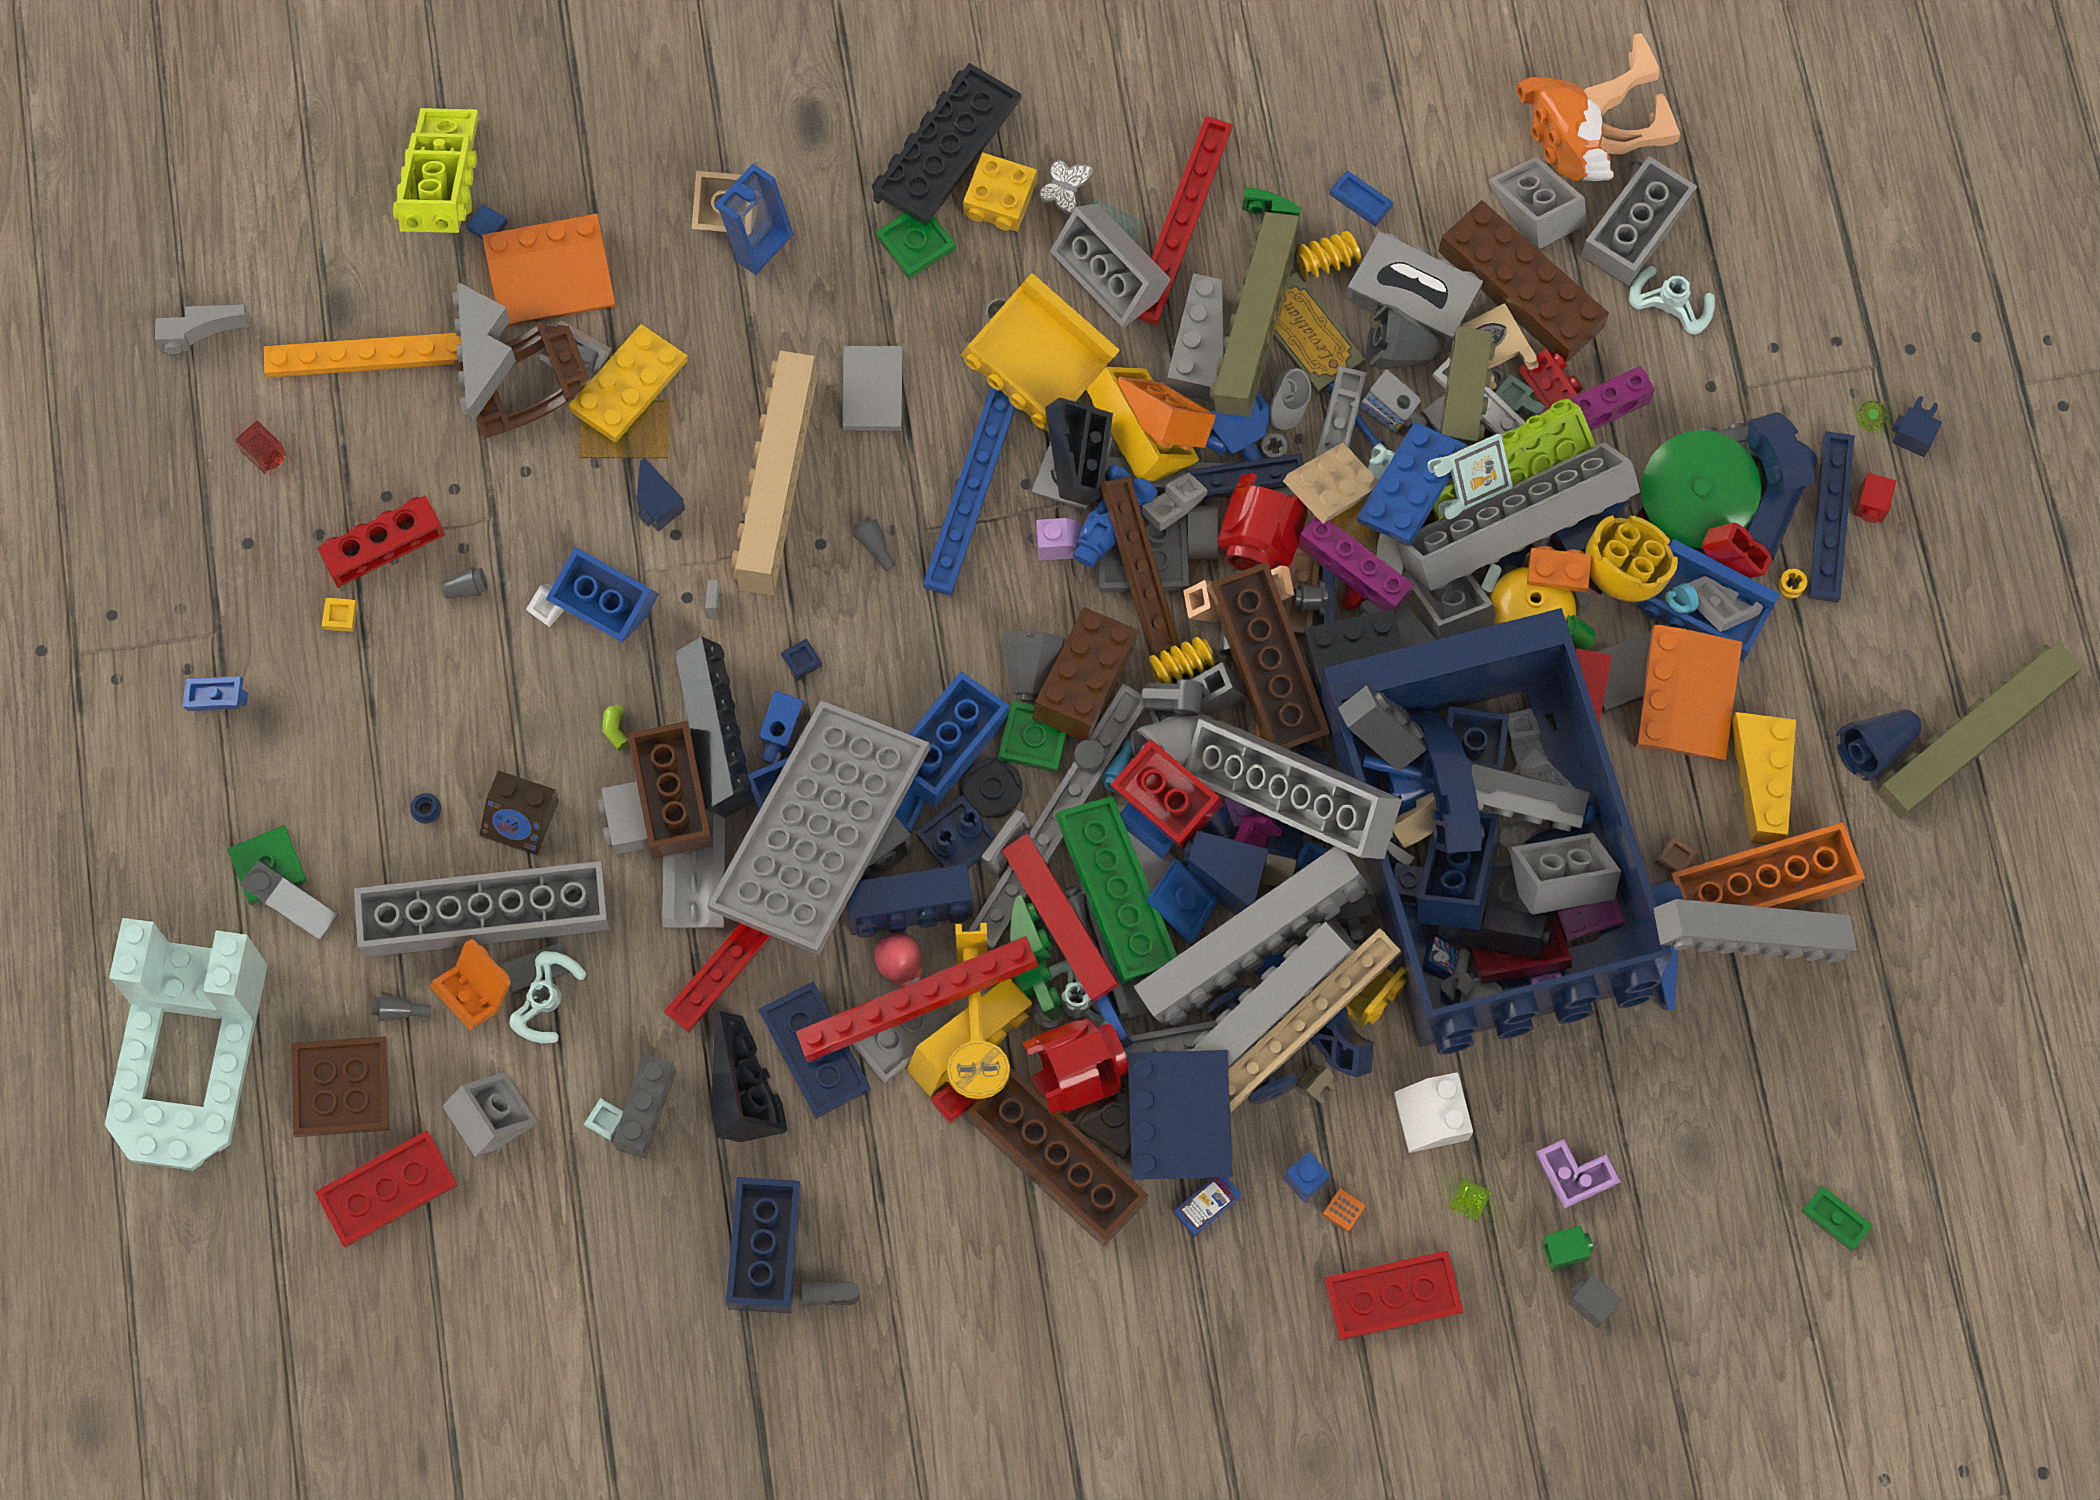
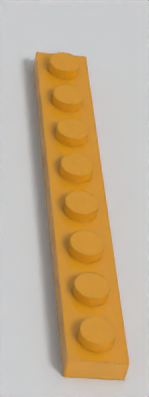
(361, 355)

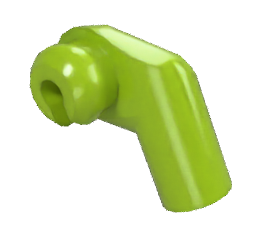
(610, 726)

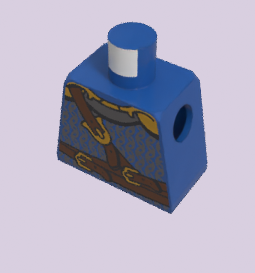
(783, 714)

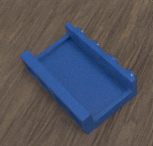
(1695, 565)

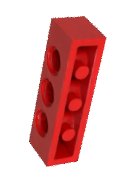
(374, 555)

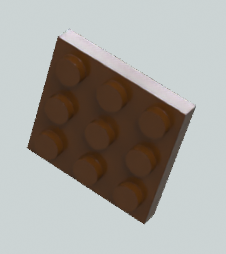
(340, 1086)

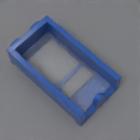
(754, 218)

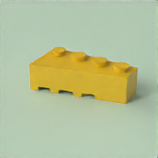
(1765, 767)
(1002, 1010)

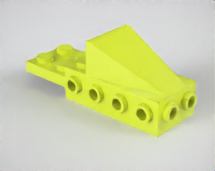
(438, 172)

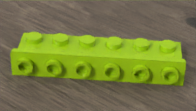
(1539, 444)

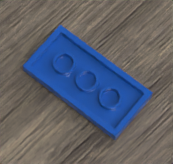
(1407, 487)

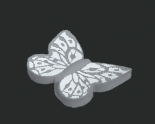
(1065, 185)

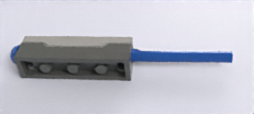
(1515, 793)

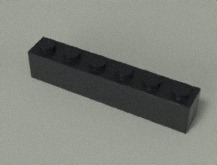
(713, 727)

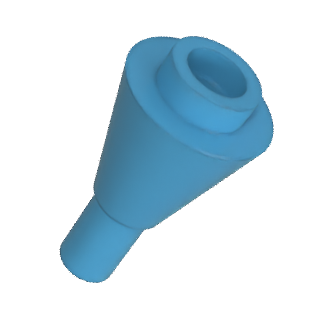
(1117, 765)

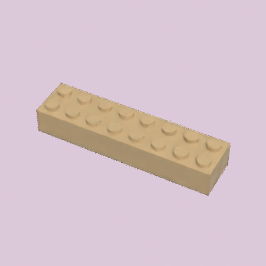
(776, 473)

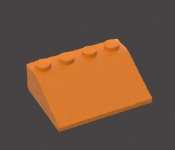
(549, 269)
(1688, 693)

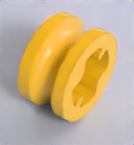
(1796, 575)

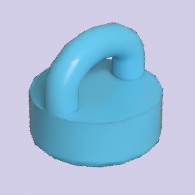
(1682, 598)

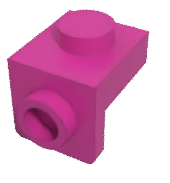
(1256, 830)

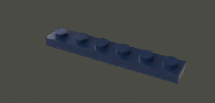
(1831, 517)

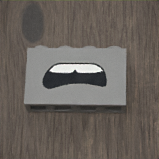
(1414, 283)

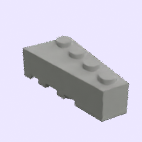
(1198, 340)

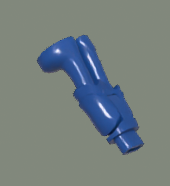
(1097, 532)

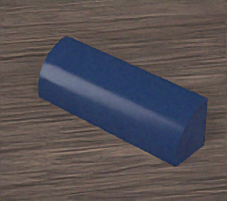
(1776, 513)

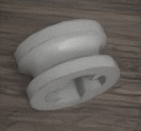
(1278, 440)

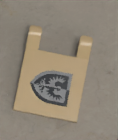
(1507, 337)

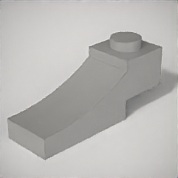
(199, 322)

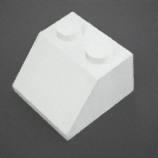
(1433, 1113)

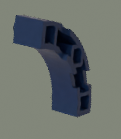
(1451, 780)

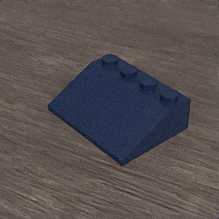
(1180, 1114)

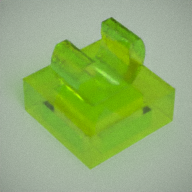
(1470, 1200)

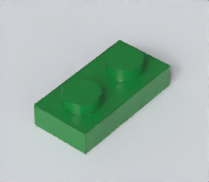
(1837, 1218)

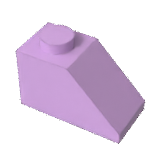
(1057, 538)

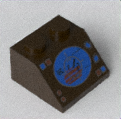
(518, 812)

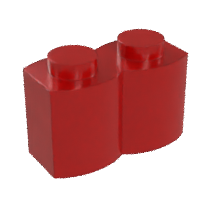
(1736, 549)

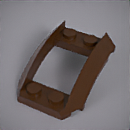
(566, 365)

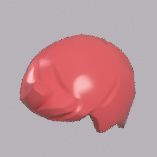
(898, 958)

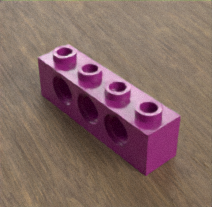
(1614, 398)
(1355, 565)

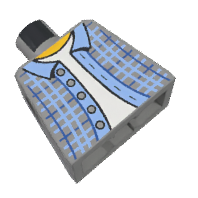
(1392, 403)

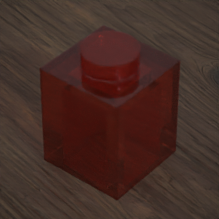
(261, 447)

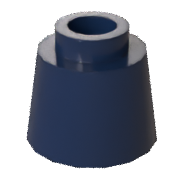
(1220, 824)

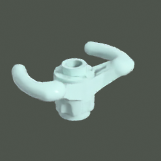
(1672, 299)
(538, 987)
(1076, 991)

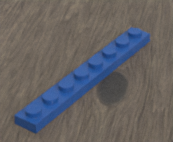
(970, 493)

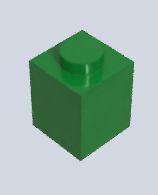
(1567, 1248)

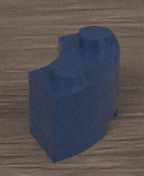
(1779, 450)
(1344, 1046)

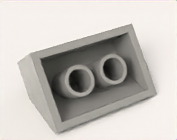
(1564, 873)

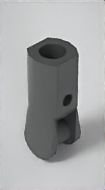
(830, 1293)

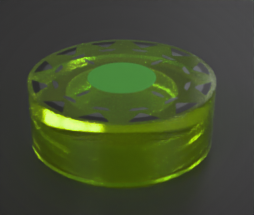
(1872, 415)

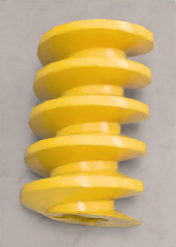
(1327, 253)
(1181, 661)

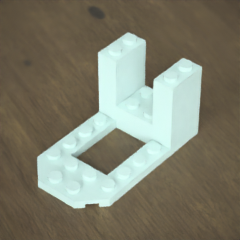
(190, 981)

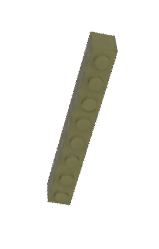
(1256, 314)
(1979, 730)

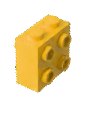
(999, 192)

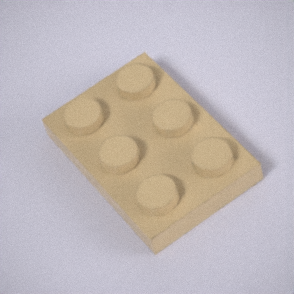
(1332, 482)

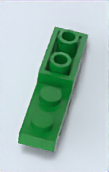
(1035, 981)

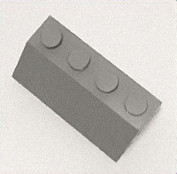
(1109, 264)

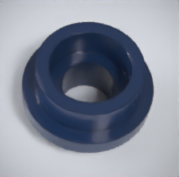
(422, 800)

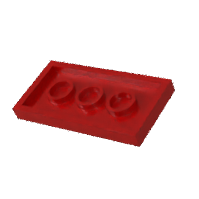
(385, 1188)
(1393, 1295)

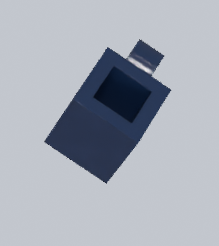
(1917, 428)

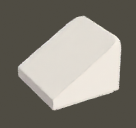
(542, 608)

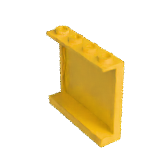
(1038, 350)

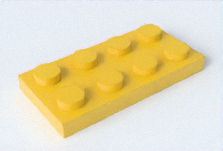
(628, 383)

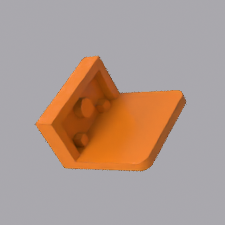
(1558, 569)
(473, 986)

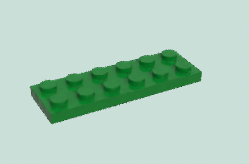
(1116, 888)

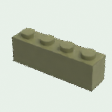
(1466, 385)

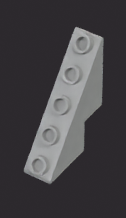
(483, 356)

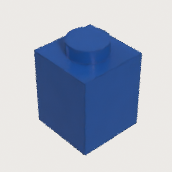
(1306, 1177)

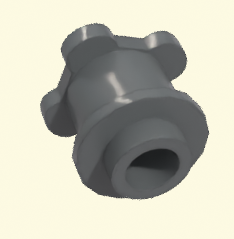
(1310, 598)

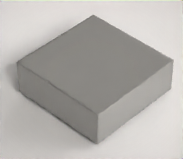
(713, 599)

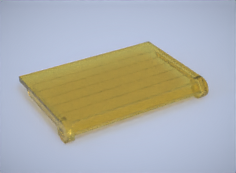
(644, 438)

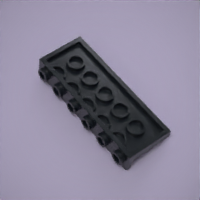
(946, 144)

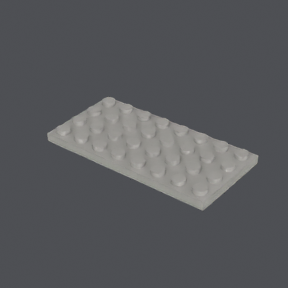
(819, 827)

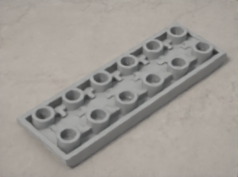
(692, 880)

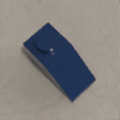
(656, 498)

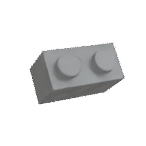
(625, 818)

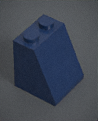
(1226, 868)

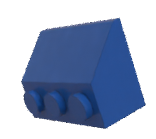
(601, 595)

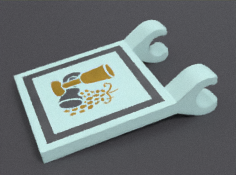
(1476, 472)

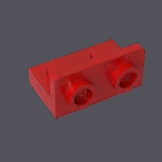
(1550, 379)

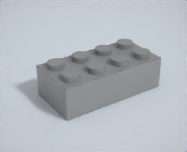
(1638, 220)

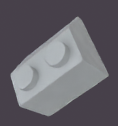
(489, 1113)

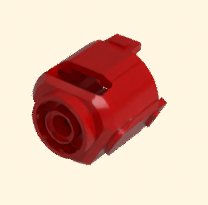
(1261, 526)
(1078, 1064)

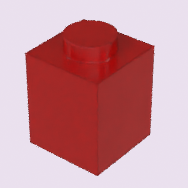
(1875, 498)

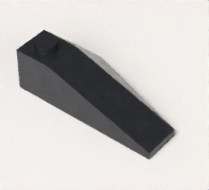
(741, 1096)

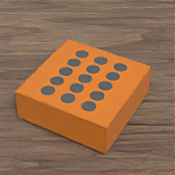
(1344, 1210)

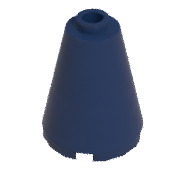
(1876, 742)

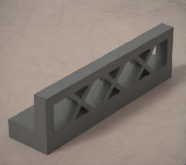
(1124, 997)

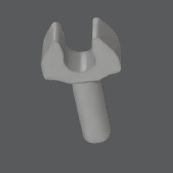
(1460, 979)

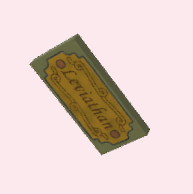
(1313, 337)

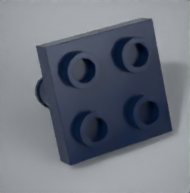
(956, 835)

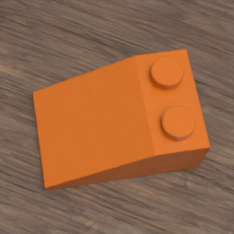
(1167, 414)

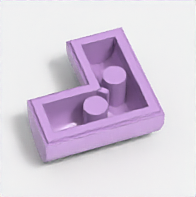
(1572, 1182)

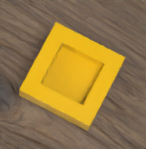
(339, 614)

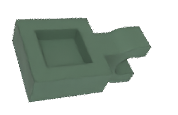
(1519, 397)

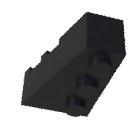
(1079, 448)

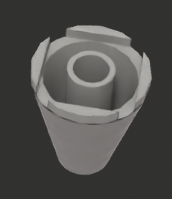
(1171, 735)

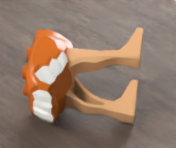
(1571, 123)

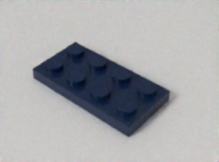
(823, 1081)

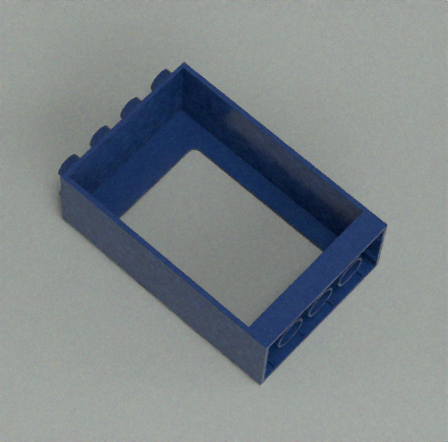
(1472, 667)

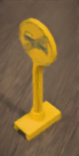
(976, 1067)

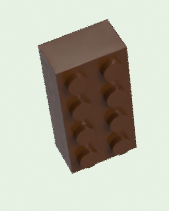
(1085, 674)
(670, 789)

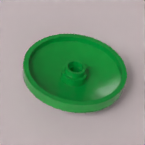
(1699, 485)

